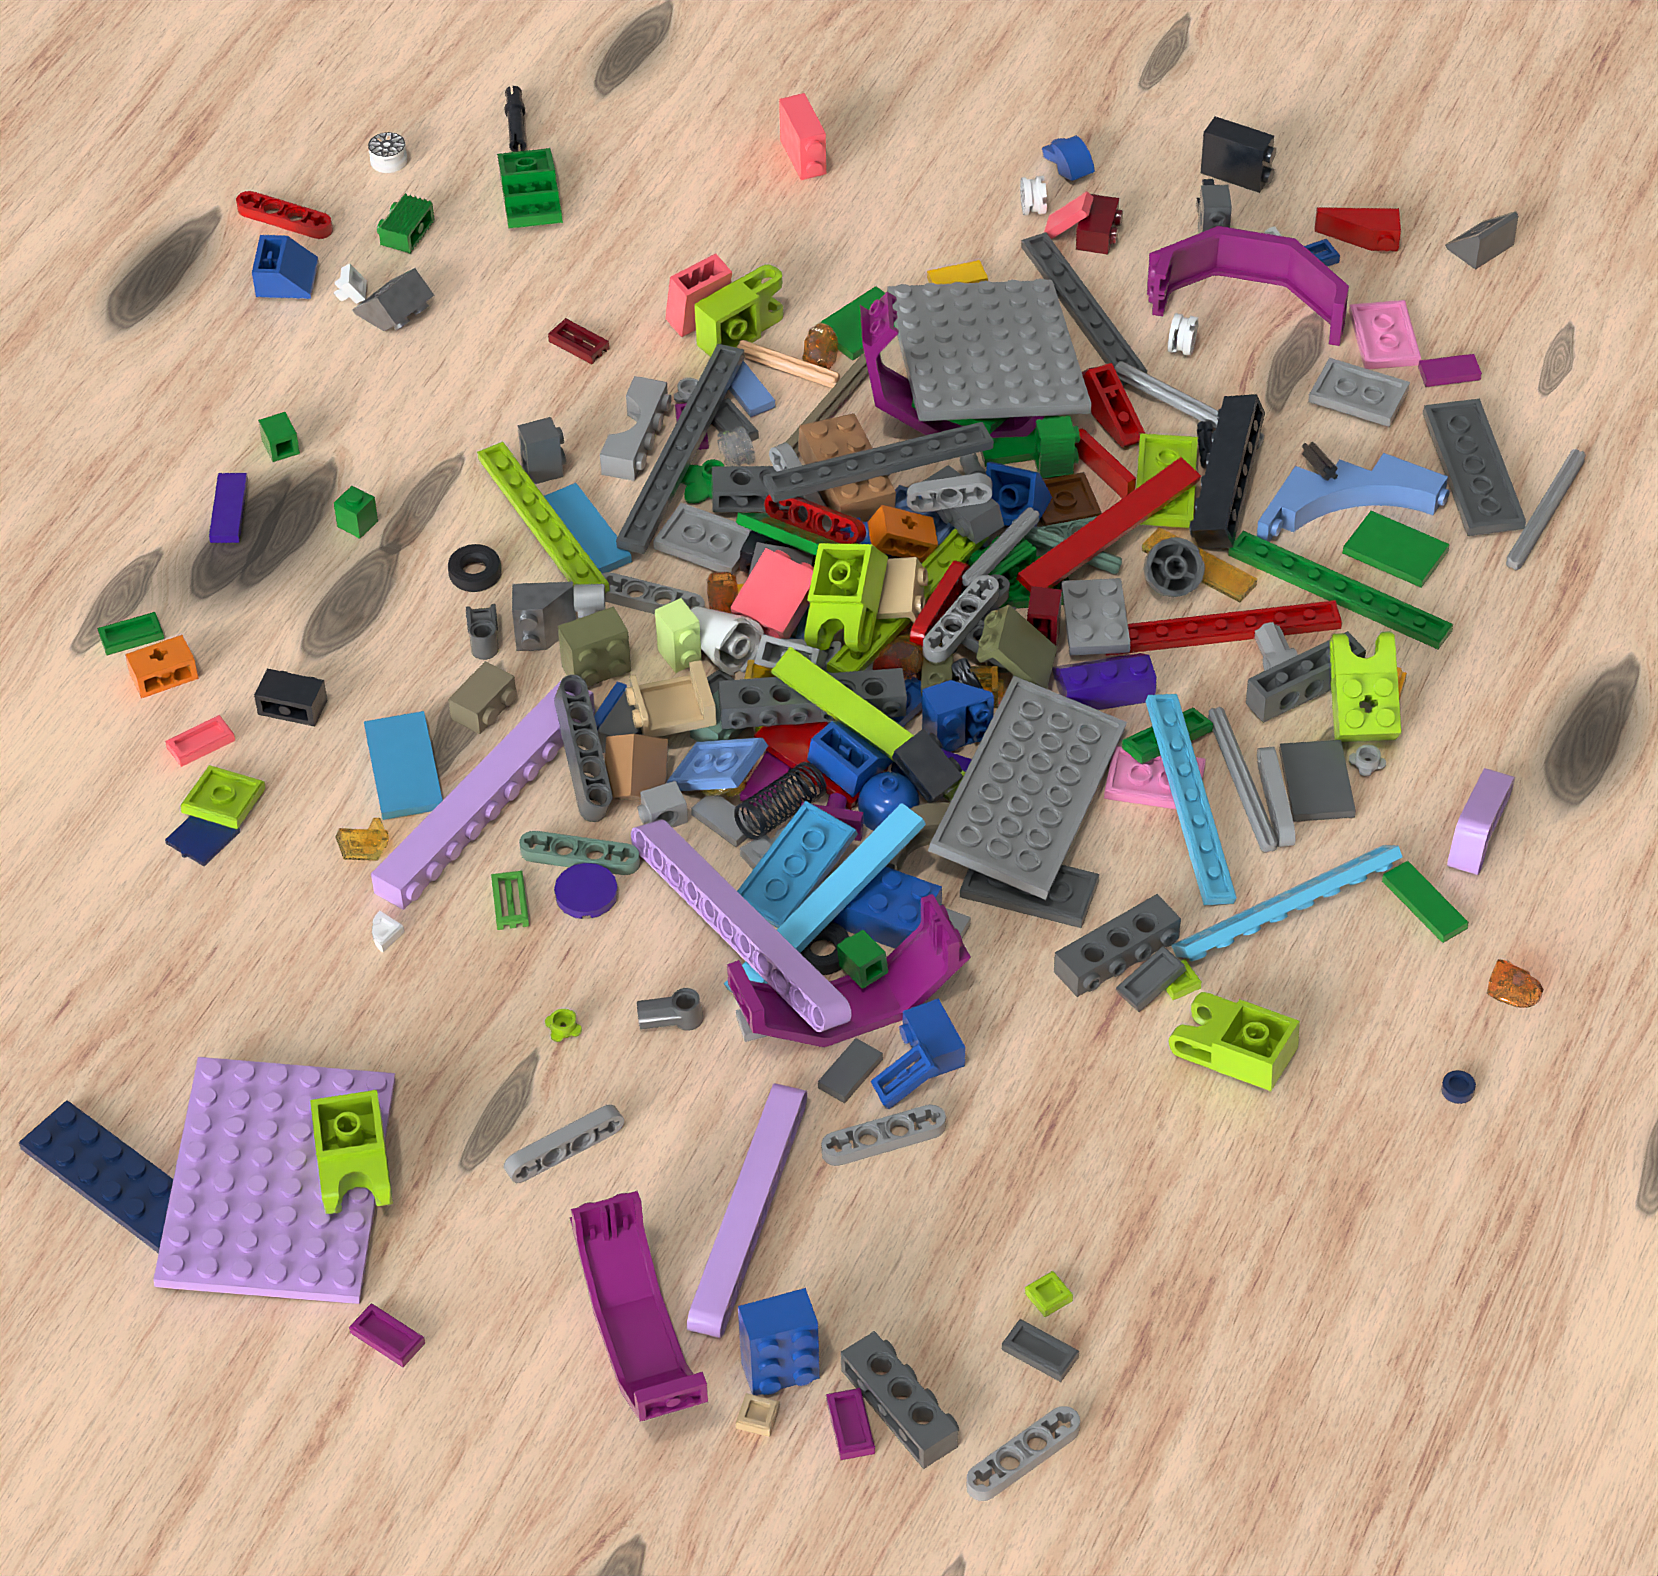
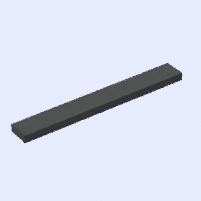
(1080, 302)
(877, 461)

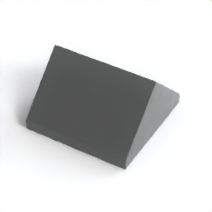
(1485, 240)

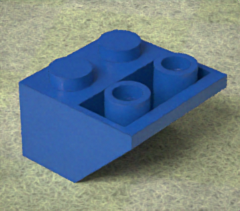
(283, 268)
(956, 713)
(845, 757)

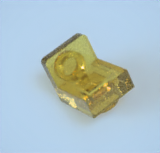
(989, 680)
(363, 843)

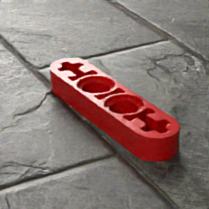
(313, 222)
(814, 520)
(939, 602)

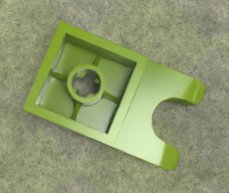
(739, 310)
(845, 595)
(1368, 681)
(1237, 1039)
(350, 1147)

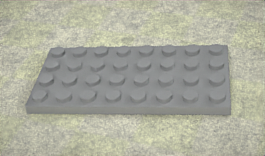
(1028, 787)

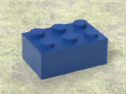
(888, 907)
(779, 1342)

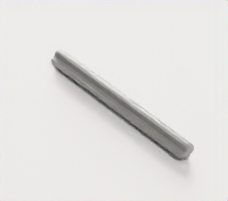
(1169, 394)
(1545, 509)
(1242, 780)

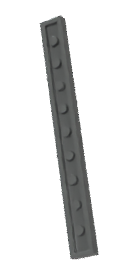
(680, 449)

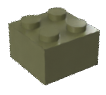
(595, 647)

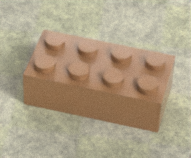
(838, 438)

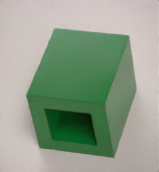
(279, 436)
(355, 512)
(862, 958)

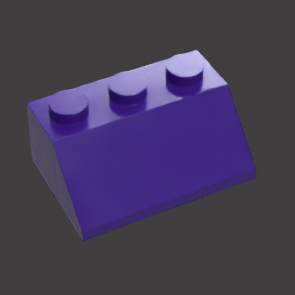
(1108, 681)

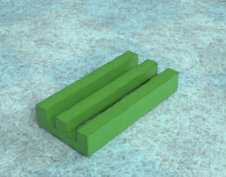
(512, 919)

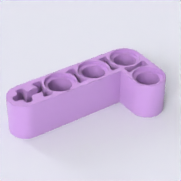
(1479, 820)

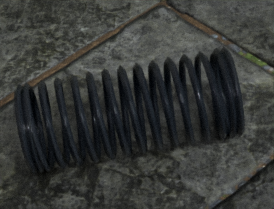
(757, 812)

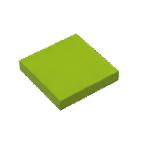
(223, 797)

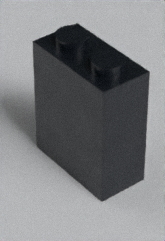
(1238, 154)

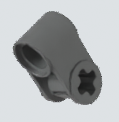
(483, 630)

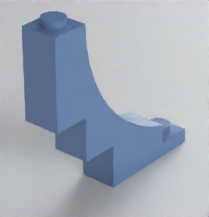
(1390, 483)

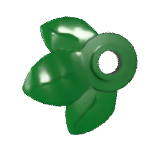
(699, 481)

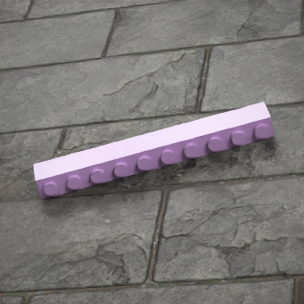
(471, 805)

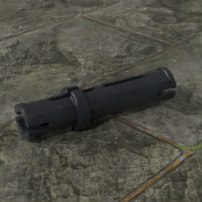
(515, 111)

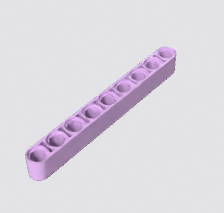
(747, 1211)

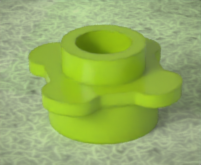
(559, 1018)

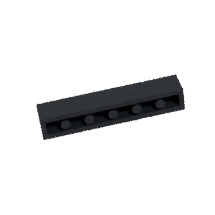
(1227, 472)

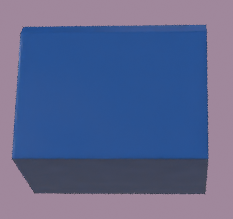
(1017, 490)

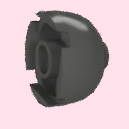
(1174, 567)

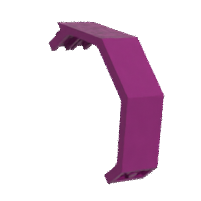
(1250, 258)
(893, 390)
(913, 976)
(631, 1308)

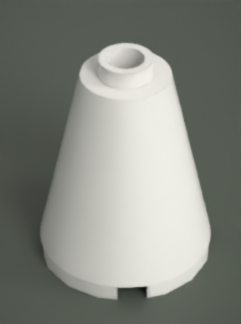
(728, 638)

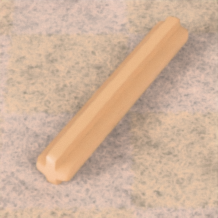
(789, 364)

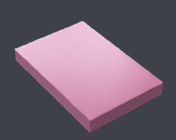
(1384, 334)
(1140, 782)

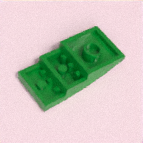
(529, 188)

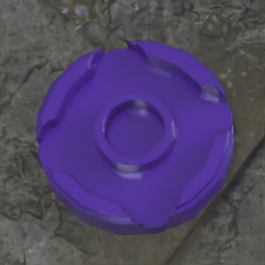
(586, 890)

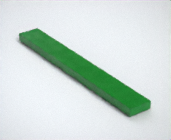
(1346, 591)

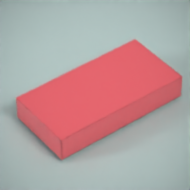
(1069, 215)
(200, 740)

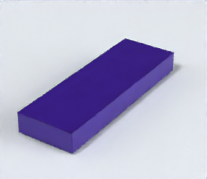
(228, 508)

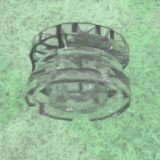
(736, 447)

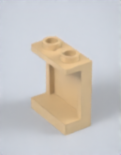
(903, 589)
(672, 703)

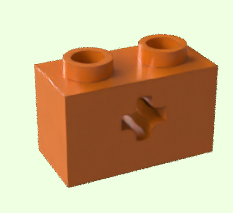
(902, 533)
(161, 666)

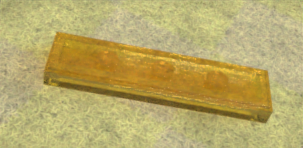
(1217, 573)

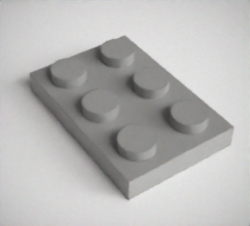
(1359, 392)
(702, 539)
(1095, 616)

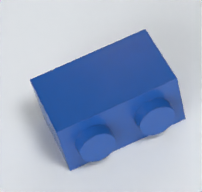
(933, 1027)

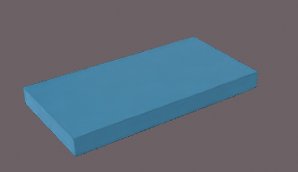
(588, 528)
(403, 765)
(796, 863)

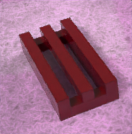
(575, 344)

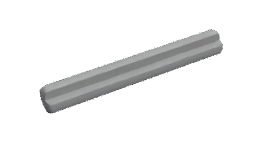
(1002, 546)

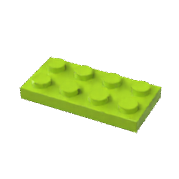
(1156, 454)

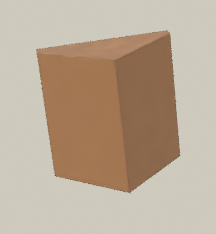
(635, 764)

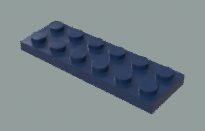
(103, 1171)

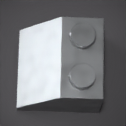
(395, 301)
(539, 612)

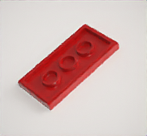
(791, 746)

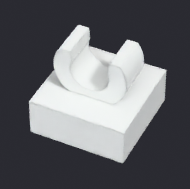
(351, 285)

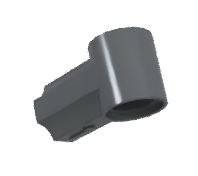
(680, 1010)

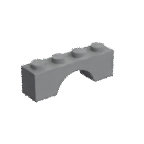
(626, 451)

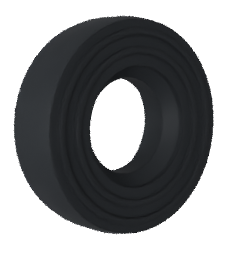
(478, 581)
(829, 963)

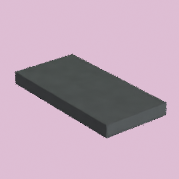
(1065, 903)

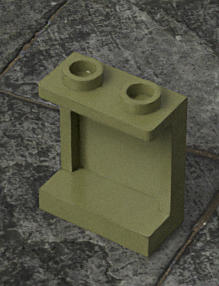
(1017, 646)

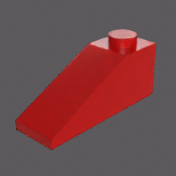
(1364, 227)
(1112, 406)

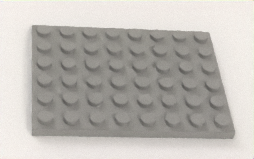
(988, 350)

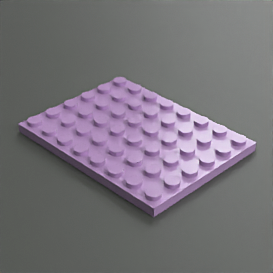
(249, 1188)

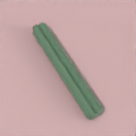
(1049, 540)

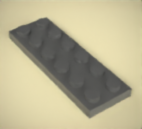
(1474, 467)

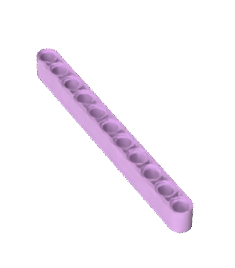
(741, 926)

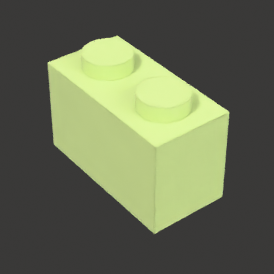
(678, 635)

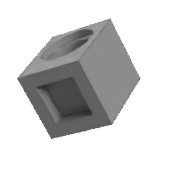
(663, 803)

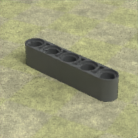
(581, 760)

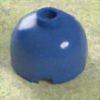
(883, 795)

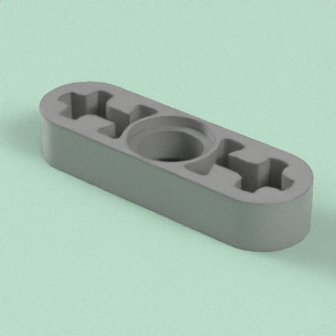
(928, 488)

